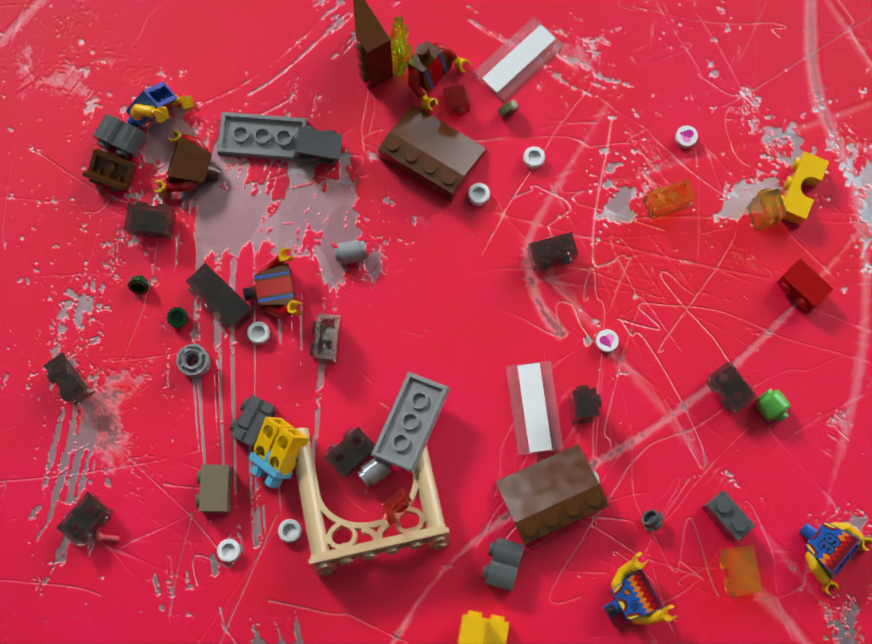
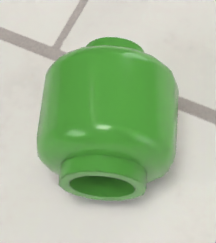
(773, 405)

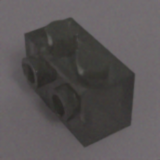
(150, 220)
(552, 251)
(327, 339)
(68, 378)
(731, 386)
(584, 404)
(350, 452)
(85, 519)

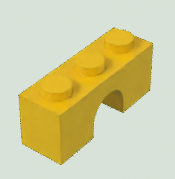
(807, 170)

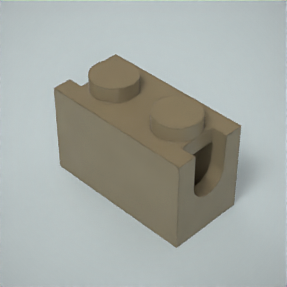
(214, 488)

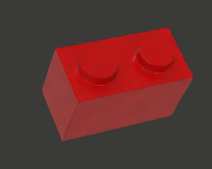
(804, 285)

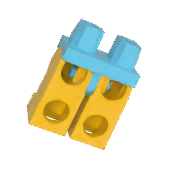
(276, 451)

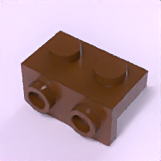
(110, 170)

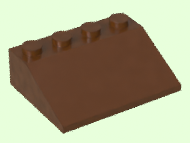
(372, 46)
(431, 152)
(552, 494)

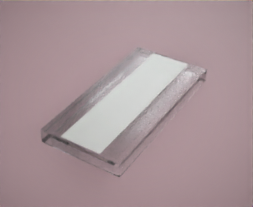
(518, 59)
(534, 408)

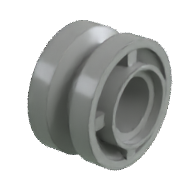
(188, 352)

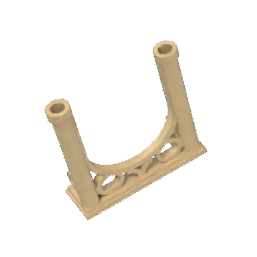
(325, 561)

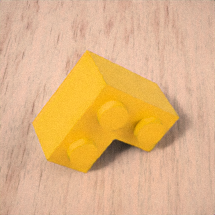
(482, 630)

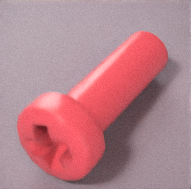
(107, 537)

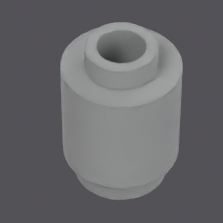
(350, 252)
(374, 471)

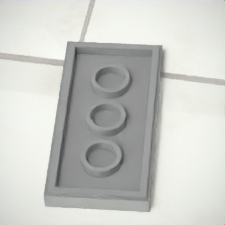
(258, 136)
(410, 422)

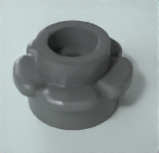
(652, 520)

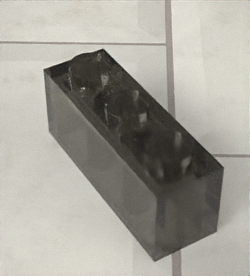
(219, 297)

